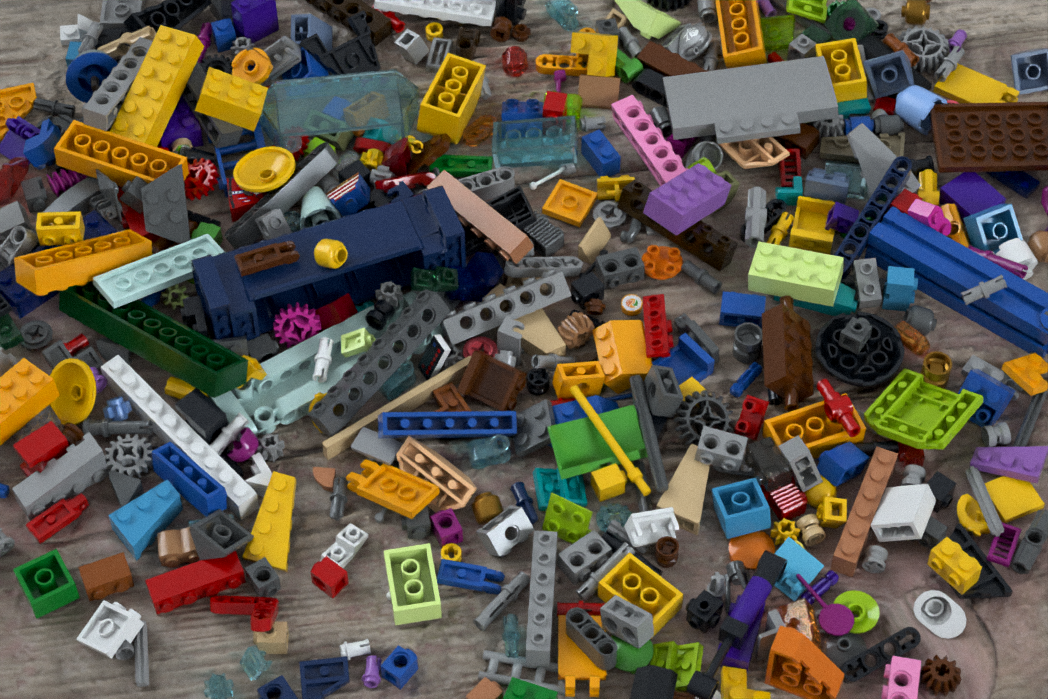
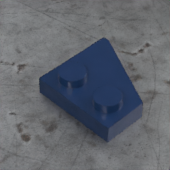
(323, 677)

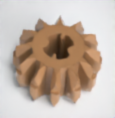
(576, 330)

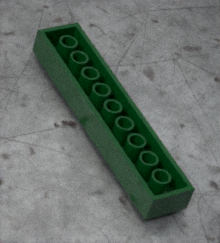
(158, 340)

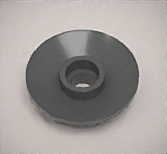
(838, 654)

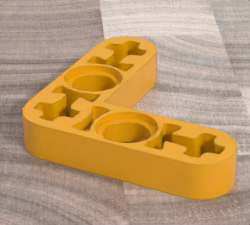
(575, 62)

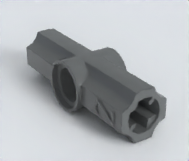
(1029, 551)

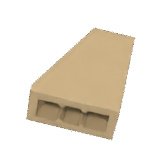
(540, 335)

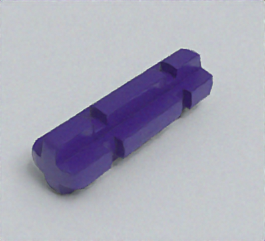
(821, 586)

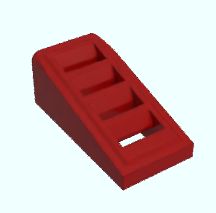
(794, 155)

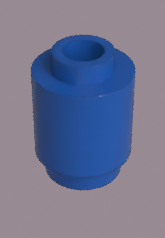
(853, 122)

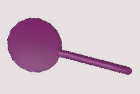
(833, 618)

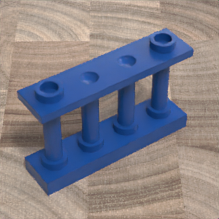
(256, 143)

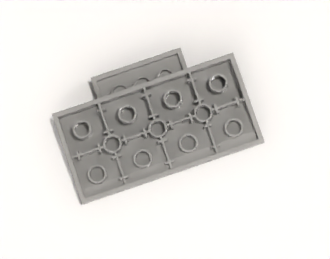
(750, 100)

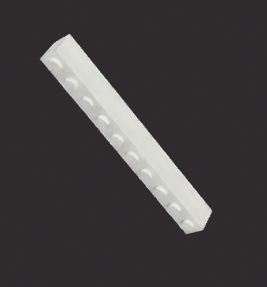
(171, 427)

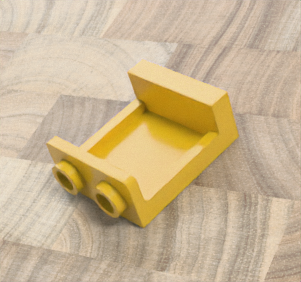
(809, 226)

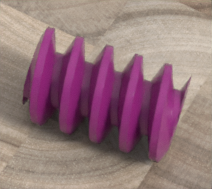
(64, 181)

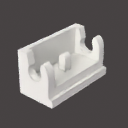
(650, 526)

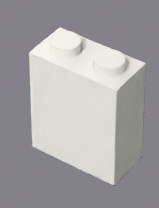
(903, 513)

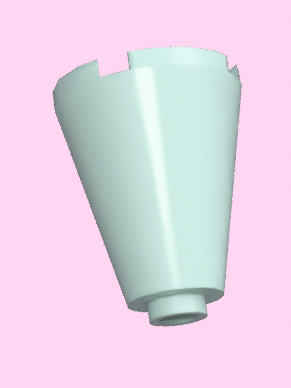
(316, 208)

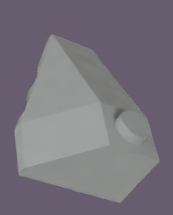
(875, 159)

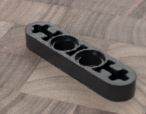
(880, 656)

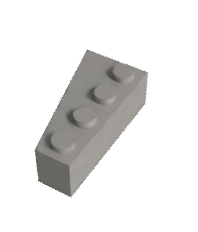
(62, 477)

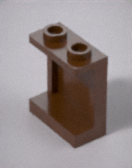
(492, 381)

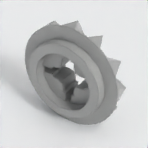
(606, 208)

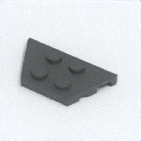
(166, 206)

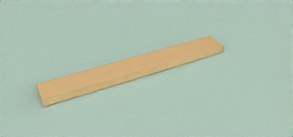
(404, 403)

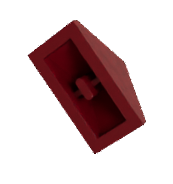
(398, 157)
(336, 311)

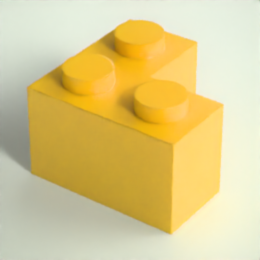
(601, 51)

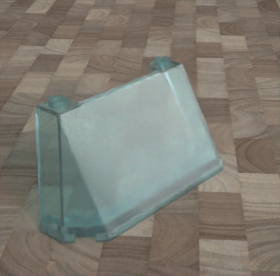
(339, 105)

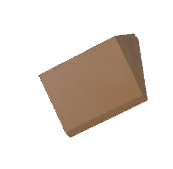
(599, 91)

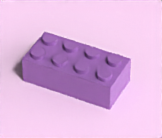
(687, 199)

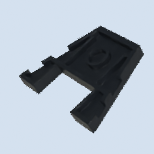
(350, 57)

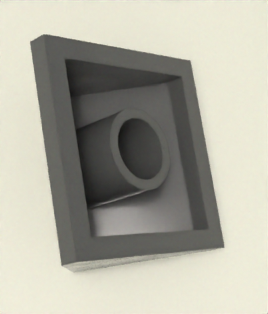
(218, 536)

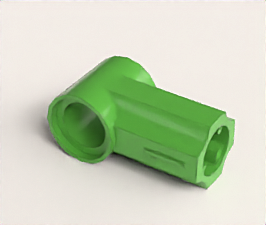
(626, 67)

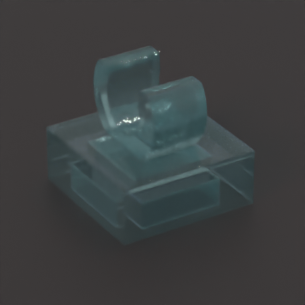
(254, 662)

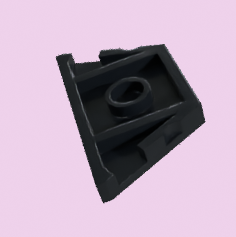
(990, 581)

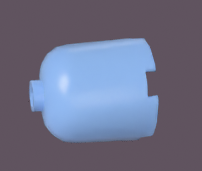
(914, 107)

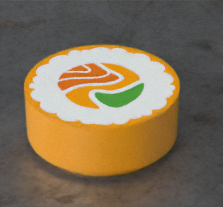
(631, 305)

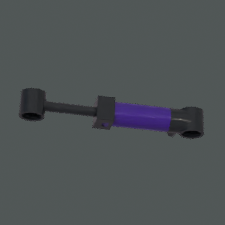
(736, 626)

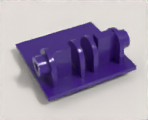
(14, 140)

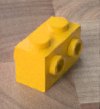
(59, 228)
(954, 565)

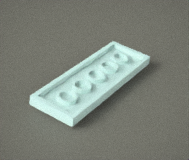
(154, 272)

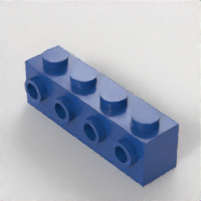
(189, 479)

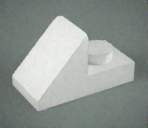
(75, 32)
(261, 473)

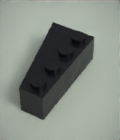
(168, 13)

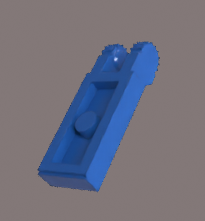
(469, 576)

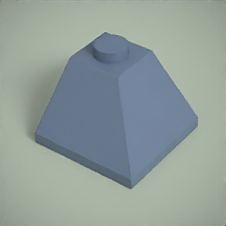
(1030, 70)

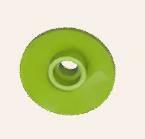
(863, 606)

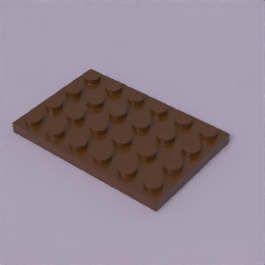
(990, 136)

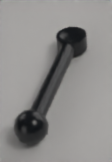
(602, 252)

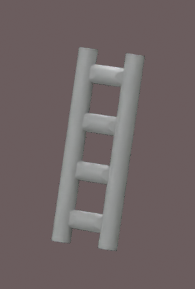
(496, 657)

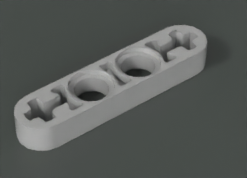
(567, 264)

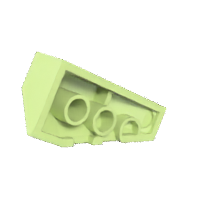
(648, 19)

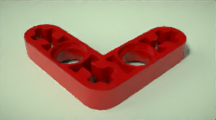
(262, 609)

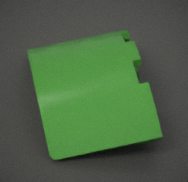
(582, 448)

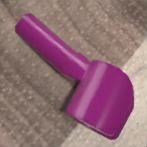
(559, 77)

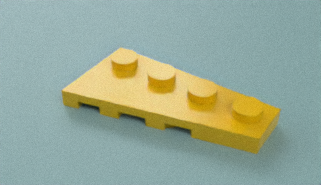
(273, 523)

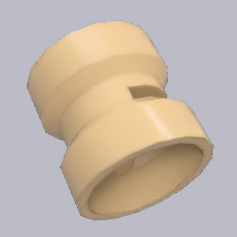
(810, 529)

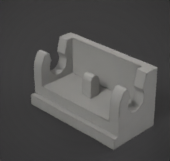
(283, 56)
(510, 340)

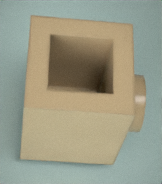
(273, 641)

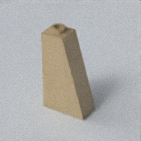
(687, 492)

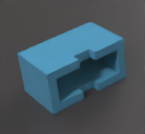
(899, 288)

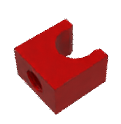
(40, 448)

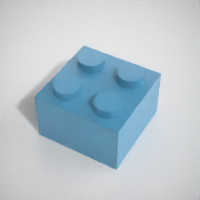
(992, 227)
(741, 508)

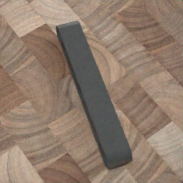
(305, 176)

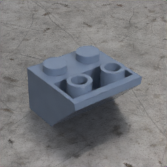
(307, 25)
(827, 186)

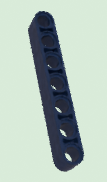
(873, 210)

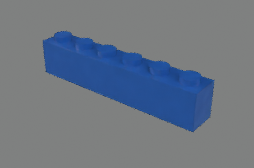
(446, 424)

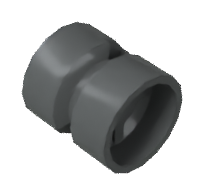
(747, 342)

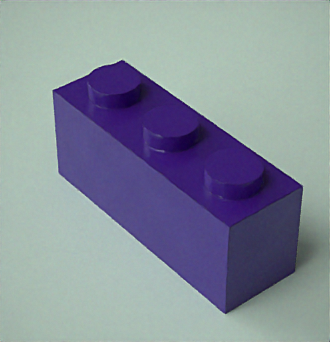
(741, 658)

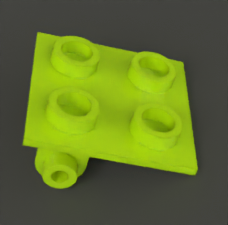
(566, 519)

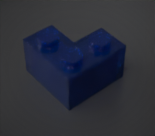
(476, 278)

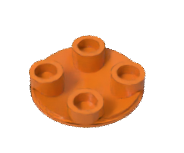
(662, 262)
(750, 548)

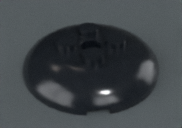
(876, 360)

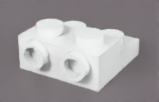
(110, 628)

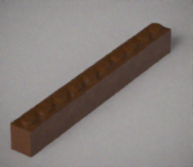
(668, 64)

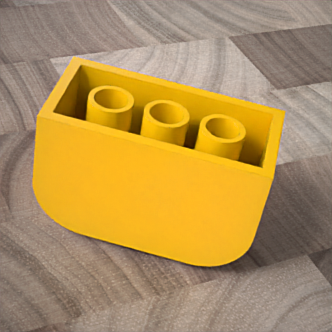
(451, 98)

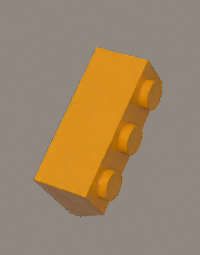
(621, 352)

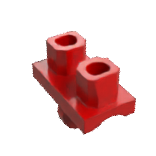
(751, 417)

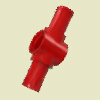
(838, 408)

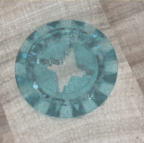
(604, 515)

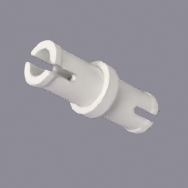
(323, 359)
(229, 433)

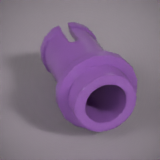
(767, 8)
(957, 39)
(371, 677)

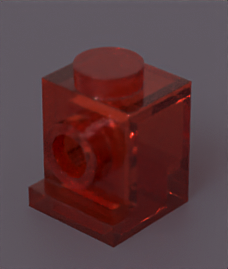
(910, 455)

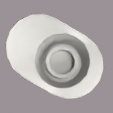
(940, 614)

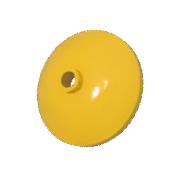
(264, 169)
(76, 391)

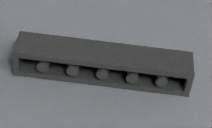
(219, 131)

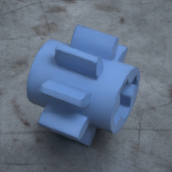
(117, 409)

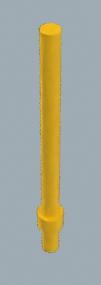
(633, 473)

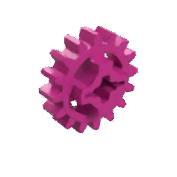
(303, 318)

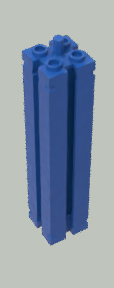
(950, 268)

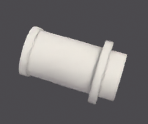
(355, 648)

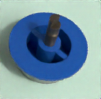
(88, 72)

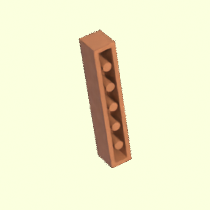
(484, 220)
(863, 511)

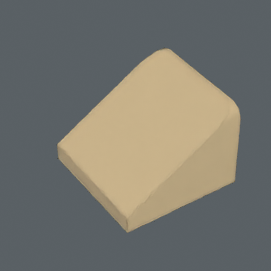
(621, 20)

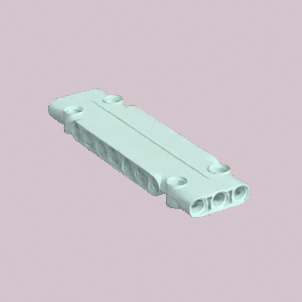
(289, 386)

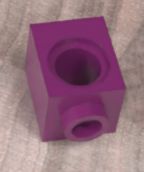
(448, 535)

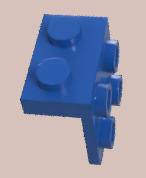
(521, 110)

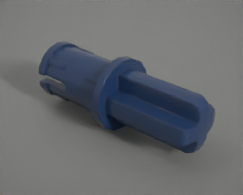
(524, 501)

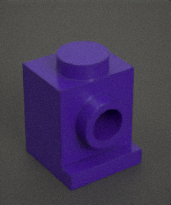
(841, 218)

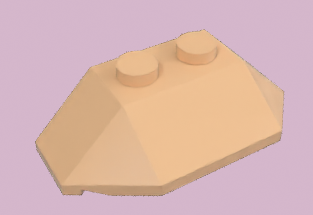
(755, 152)
(427, 464)

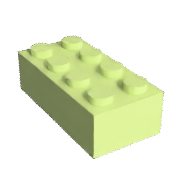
(795, 273)

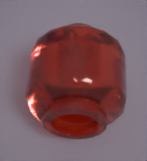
(514, 61)

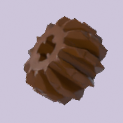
(949, 678)

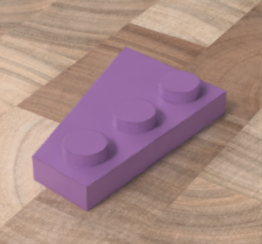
(1012, 462)

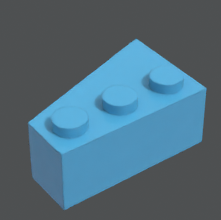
(145, 517)

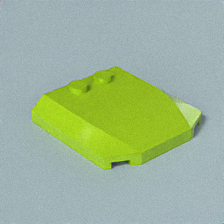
(920, 412)

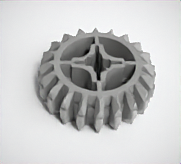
(928, 45)

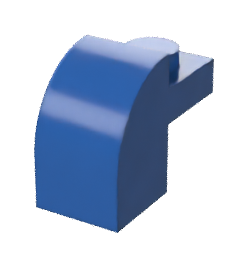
(41, 147)

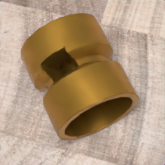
(937, 369)

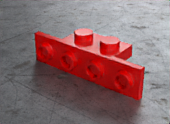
(657, 327)

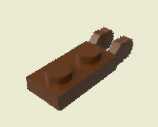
(266, 257)

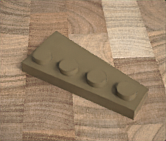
(839, 147)

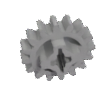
(129, 456)

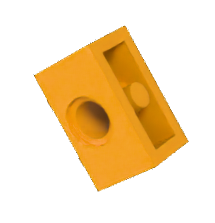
(585, 375)

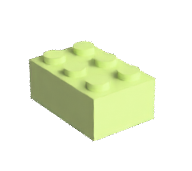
(412, 584)

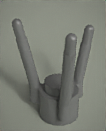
(738, 576)

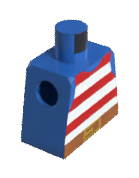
(349, 196)

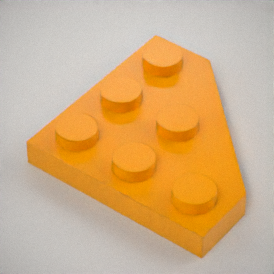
(15, 102)

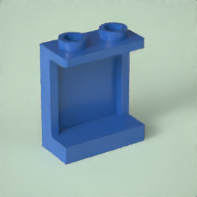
(688, 360)

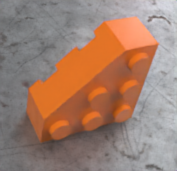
(802, 667)

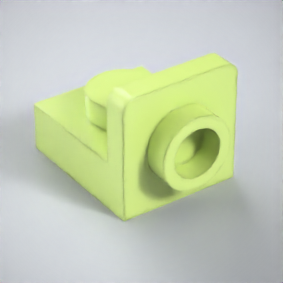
(356, 342)

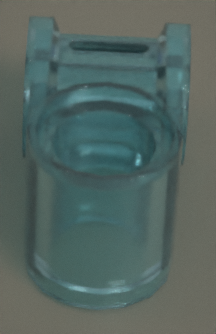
(563, 12)
(398, 381)
(488, 452)

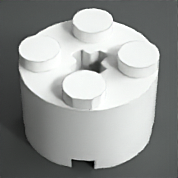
(1018, 252)

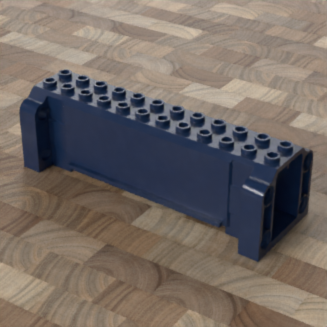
(380, 248)

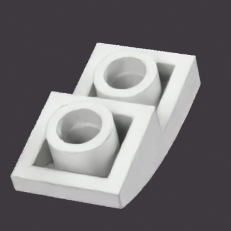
(346, 545)

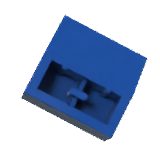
(995, 396)

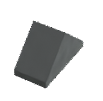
(125, 487)

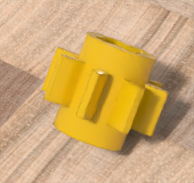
(372, 158)
(783, 530)

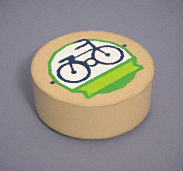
(181, 145)

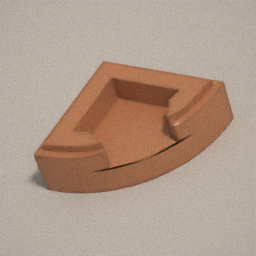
(325, 477)

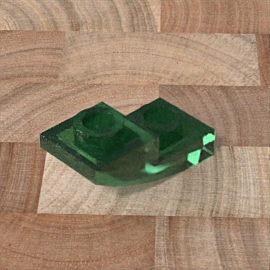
(439, 280)

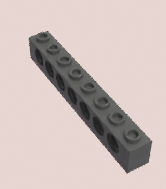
(376, 373)

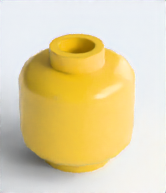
(330, 253)

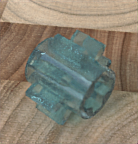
(218, 687)

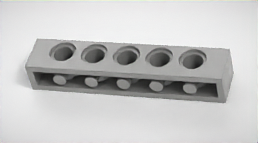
(108, 99)
(557, 291)
(541, 599)

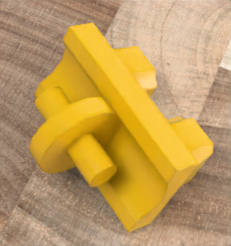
(612, 187)

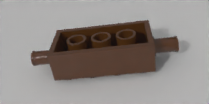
(787, 354)

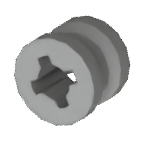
(875, 559)

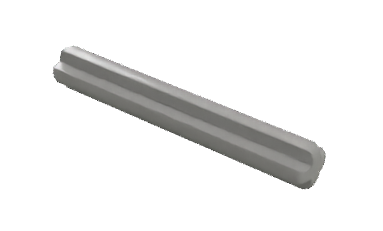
(984, 501)

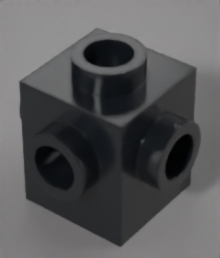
(704, 611)

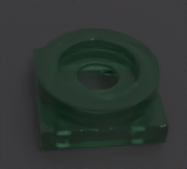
(851, 8)

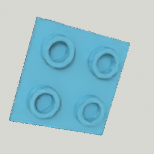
(798, 563)

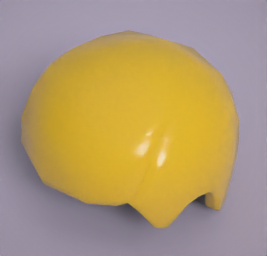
(817, 493)

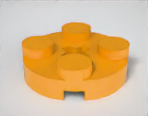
(245, 58)

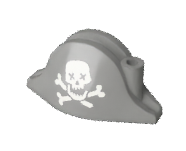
(694, 41)

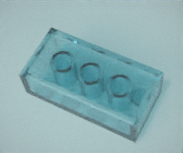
(535, 142)

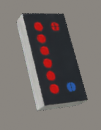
(434, 357)

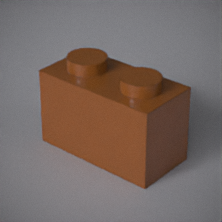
(106, 577)

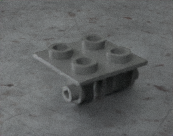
(107, 202)

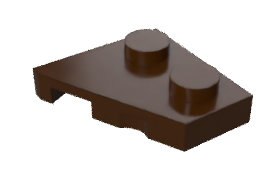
(431, 151)

